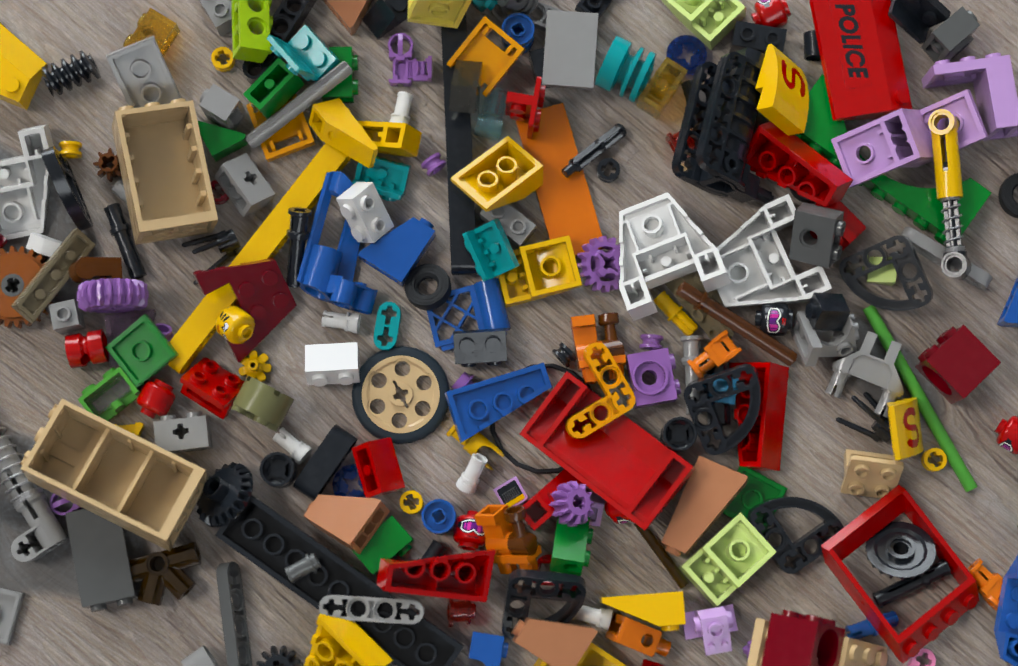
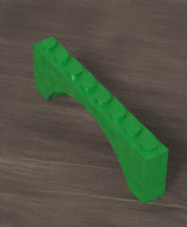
(907, 200)

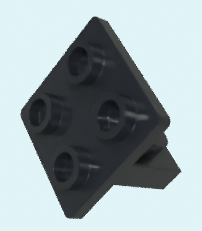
(918, 16)

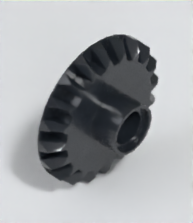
(225, 495)
(901, 550)

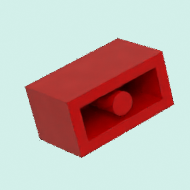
(378, 467)

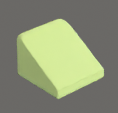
(884, 275)

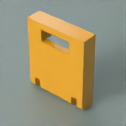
(481, 49)
(295, 127)

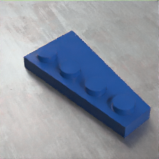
(489, 400)

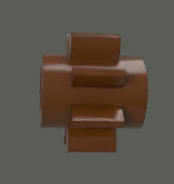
(105, 170)

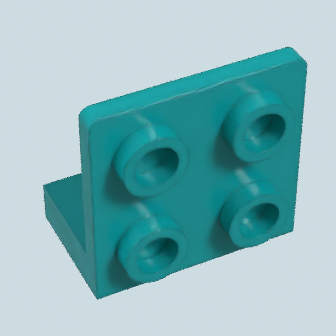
(305, 54)

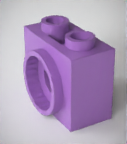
(660, 364)

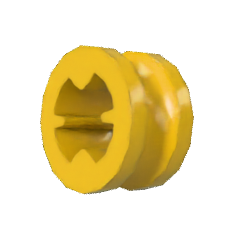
(216, 54)
(70, 149)
(936, 452)
(416, 495)

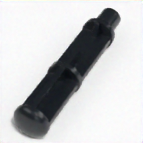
(594, 150)

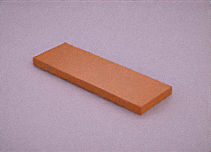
(562, 200)

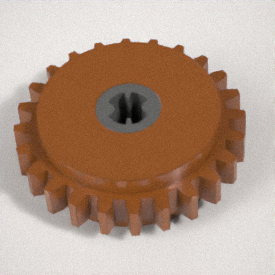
(20, 269)

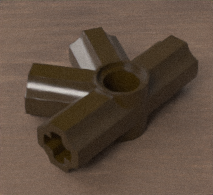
(170, 577)

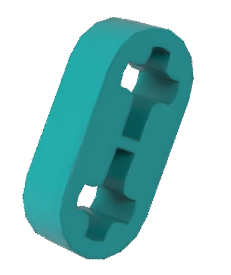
(381, 325)

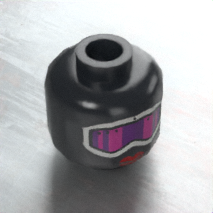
(774, 319)

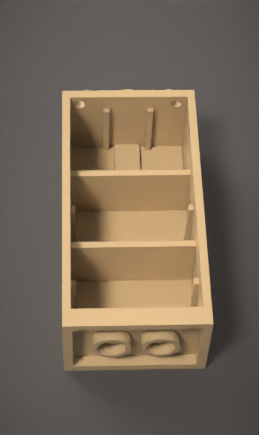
(114, 474)

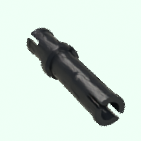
(127, 247)
(906, 586)

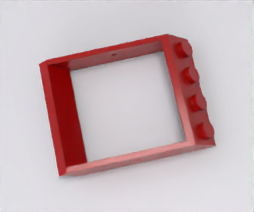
(934, 620)

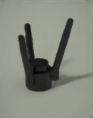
(224, 240)
(880, 425)

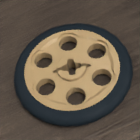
(420, 365)

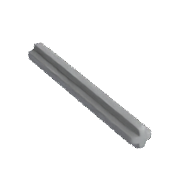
(299, 104)

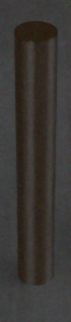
(663, 556)

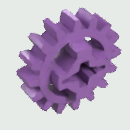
(600, 264)

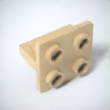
(870, 473)

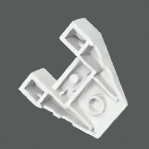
(25, 185)
(660, 246)
(760, 265)

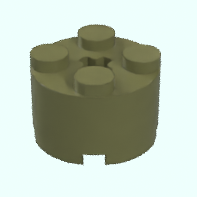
(262, 403)

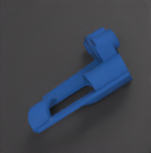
(330, 272)

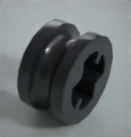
(603, 164)
(564, 355)

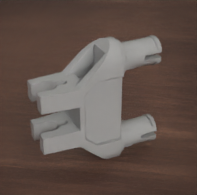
(870, 369)

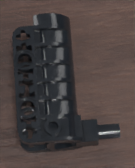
(723, 128)

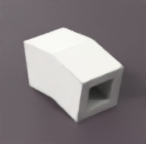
(43, 244)

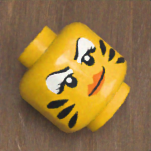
(235, 324)

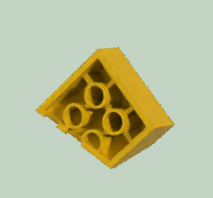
(18, 70)
(343, 644)

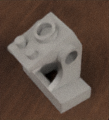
(823, 343)

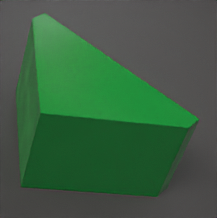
(221, 140)

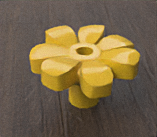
(260, 366)

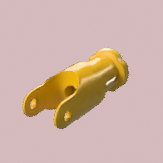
(473, 443)

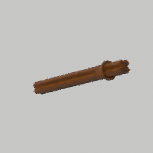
(736, 323)

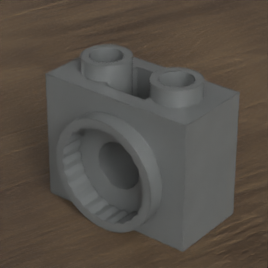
(951, 36)
(827, 225)

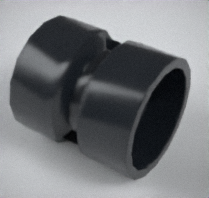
(678, 434)
(278, 470)

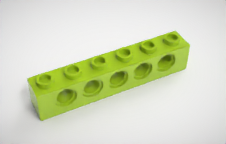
(245, 21)

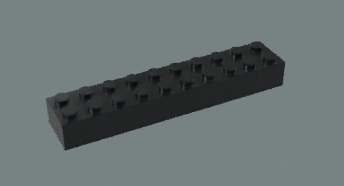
(277, 543)

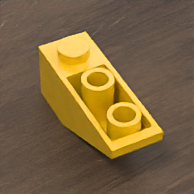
(340, 129)

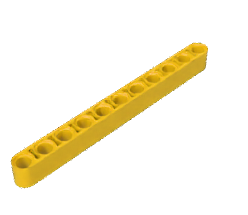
(262, 245)

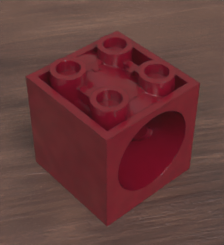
(956, 363)
(802, 641)

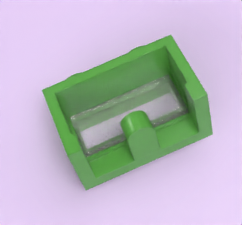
(110, 394)

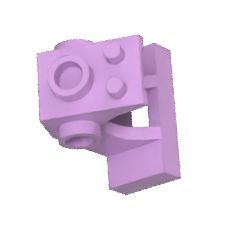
(713, 626)

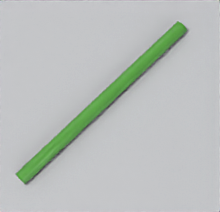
(923, 403)

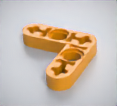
(608, 401)

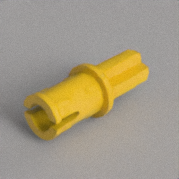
(675, 314)

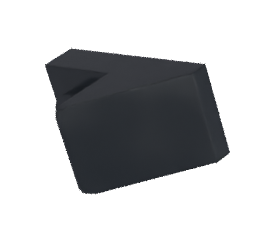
(385, 16)

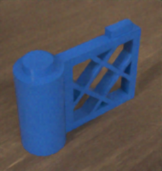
(487, 305)

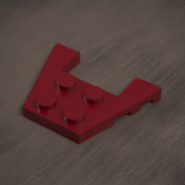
(259, 292)

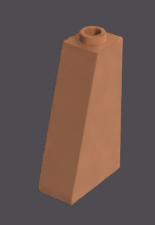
(701, 504)

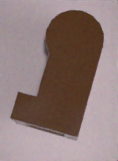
(95, 268)

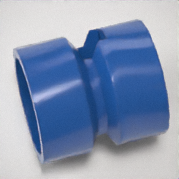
(521, 29)
(439, 516)

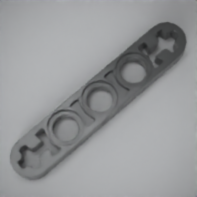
(233, 614)

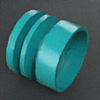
(625, 69)

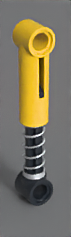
(949, 190)

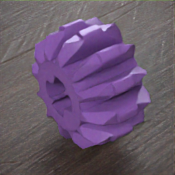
(572, 503)

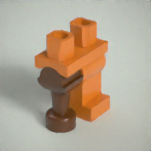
(584, 333)
(508, 536)

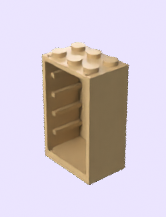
(164, 171)

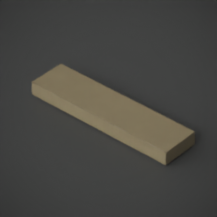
(52, 276)

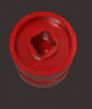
(87, 348)

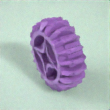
(112, 295)

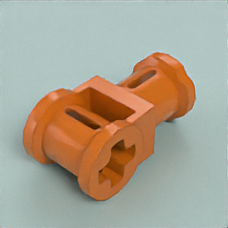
(715, 353)
(988, 583)

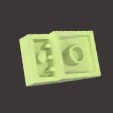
(707, 18)
(727, 560)

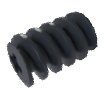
(70, 73)

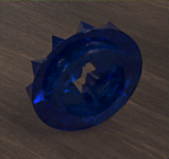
(691, 45)
(339, 485)

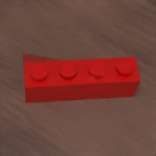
(796, 166)
(763, 443)
(449, 576)

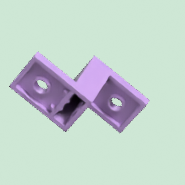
(992, 87)
(905, 138)

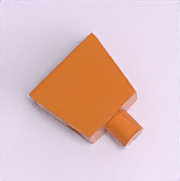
(630, 633)

